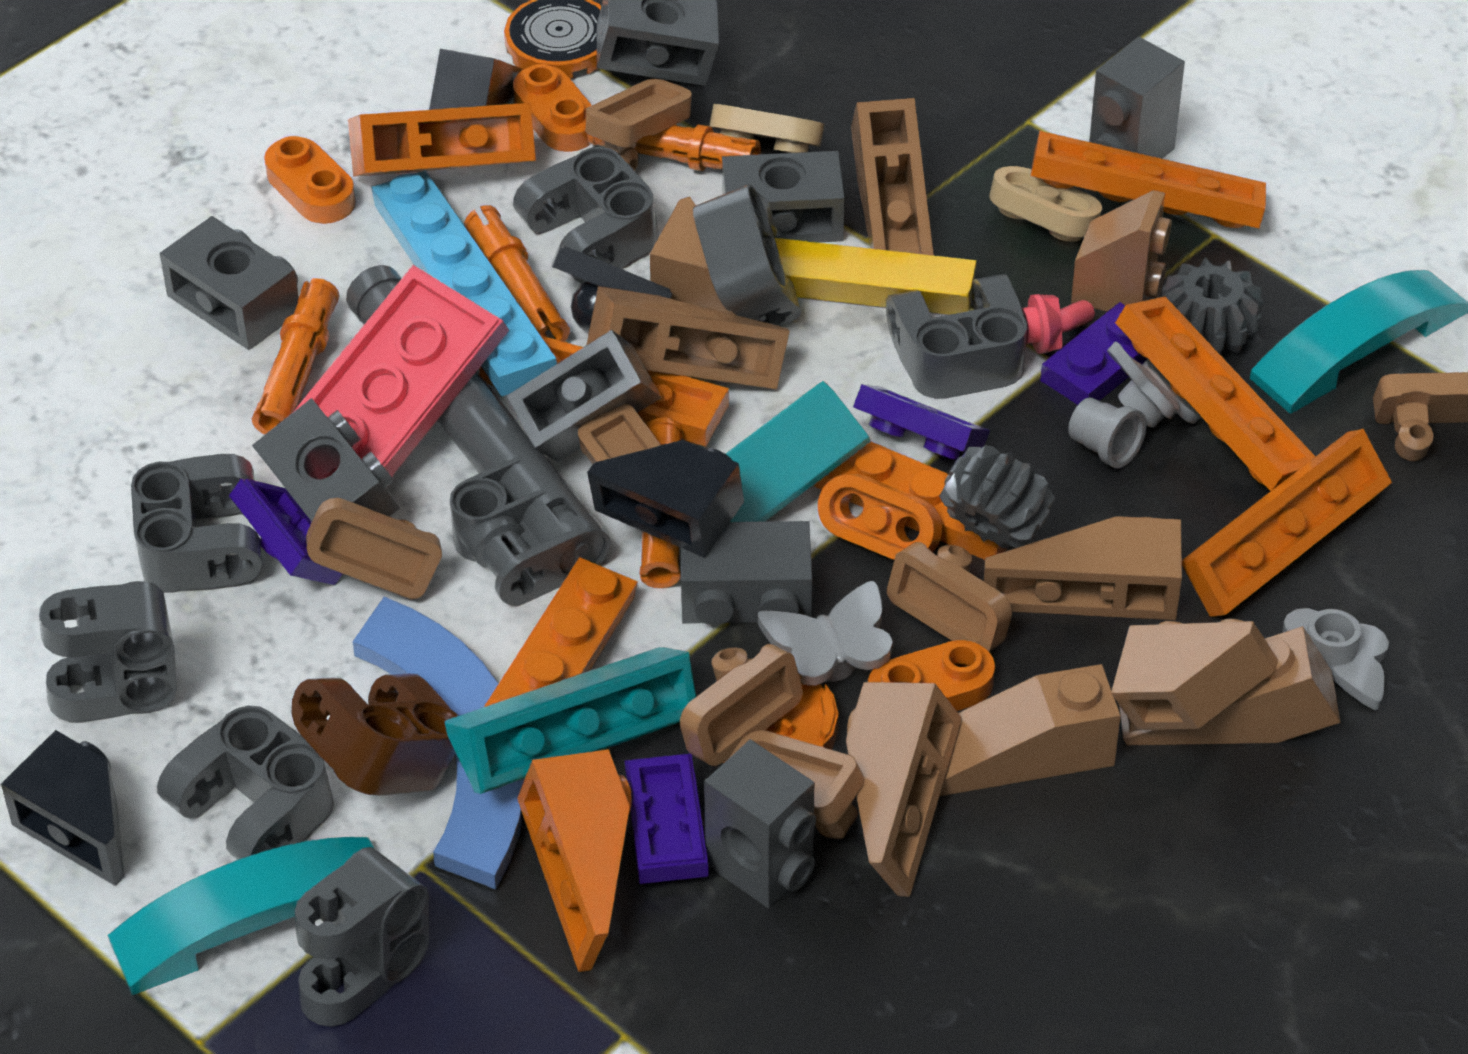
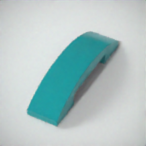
(1350, 328)
(222, 906)

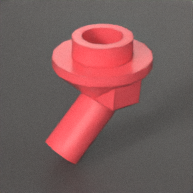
(1048, 321)

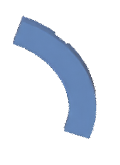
(481, 826)

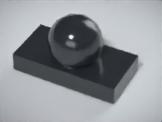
(597, 274)

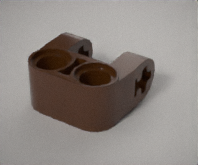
(378, 746)

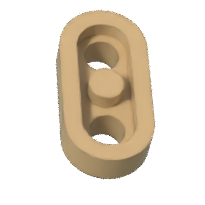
(789, 132)
(1059, 210)

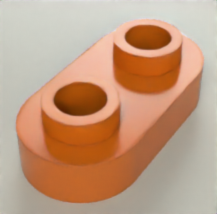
(555, 106)
(309, 179)
(883, 515)
(957, 667)

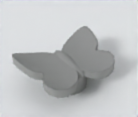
(1150, 390)
(834, 643)
(1348, 648)

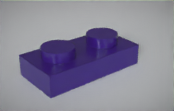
(1083, 365)
(896, 413)

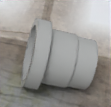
(1108, 430)

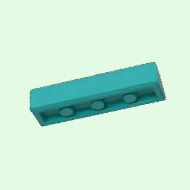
(572, 716)

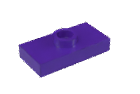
(281, 528)
(666, 819)

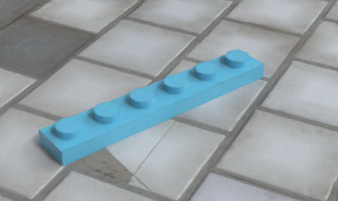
(445, 250)

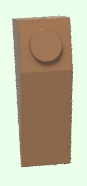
(891, 176)
(691, 338)
(1097, 570)
(1036, 731)
(903, 749)

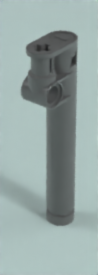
(518, 508)

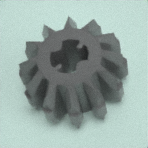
(1217, 303)
(997, 497)

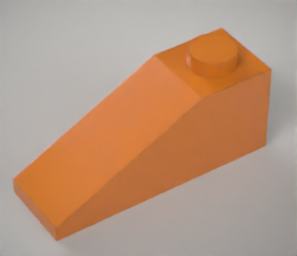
(441, 139)
(578, 829)

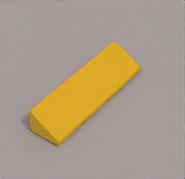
(871, 275)

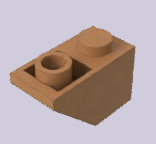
(1122, 253)
(1188, 672)

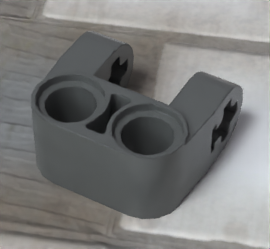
(601, 191)
(744, 258)
(963, 349)
(165, 511)
(116, 652)
(263, 762)
(374, 938)

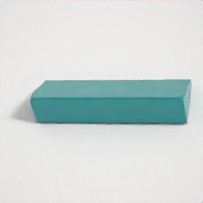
(795, 452)

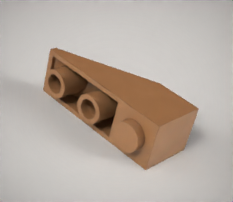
(1284, 705)

